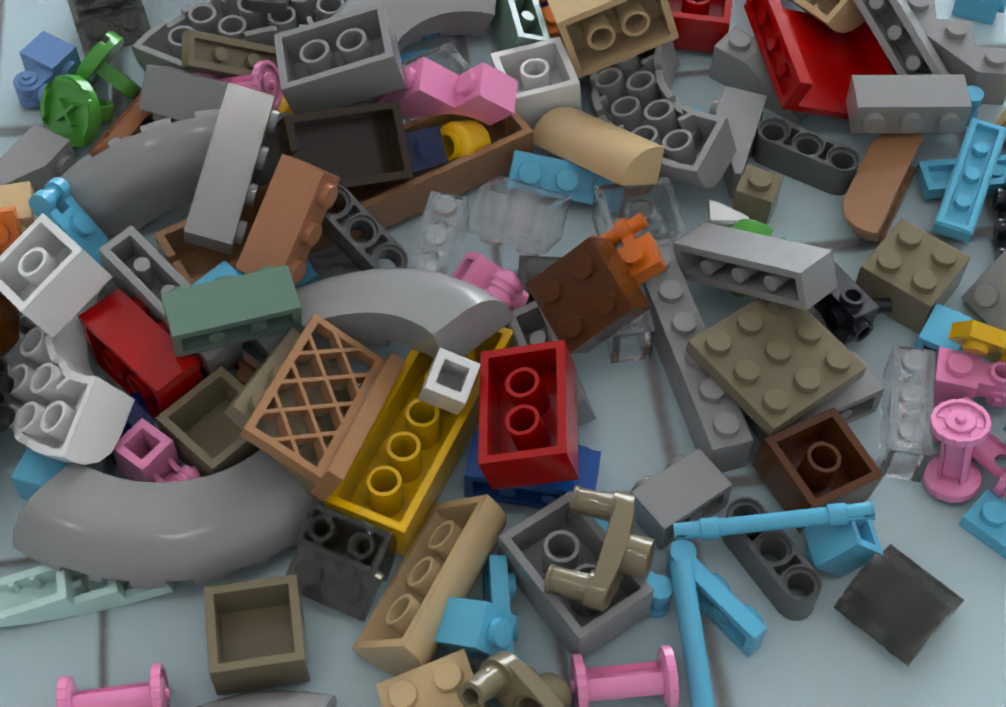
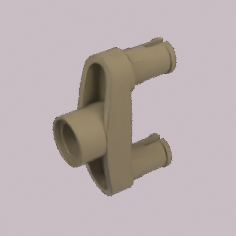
(620, 554)
(513, 685)

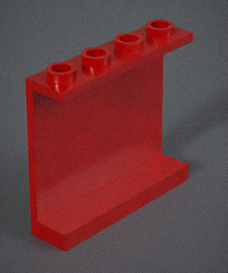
(810, 60)

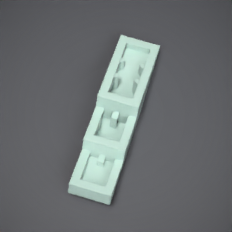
(50, 595)

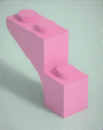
(434, 90)

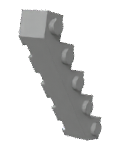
(957, 50)

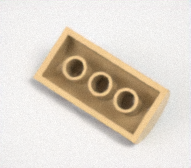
(438, 565)

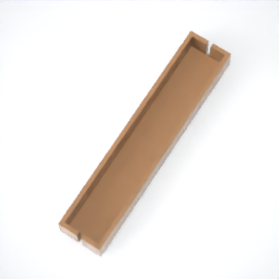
(386, 204)

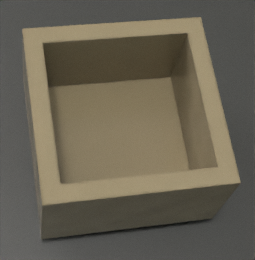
(913, 273)
(202, 430)
(256, 635)

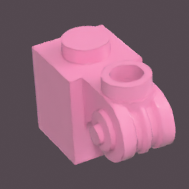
(490, 277)
(964, 375)
(150, 456)

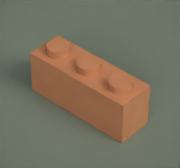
(289, 218)

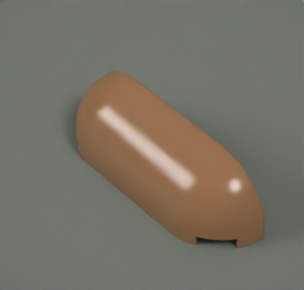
(881, 185)

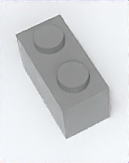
(681, 493)

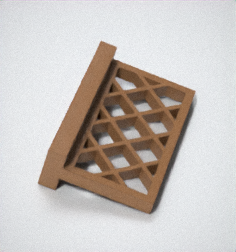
(350, 428)

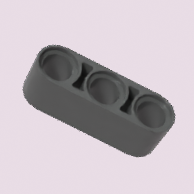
(805, 156)
(356, 217)
(778, 577)

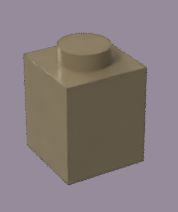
(757, 193)

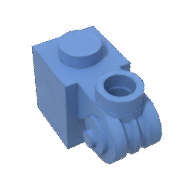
(43, 60)

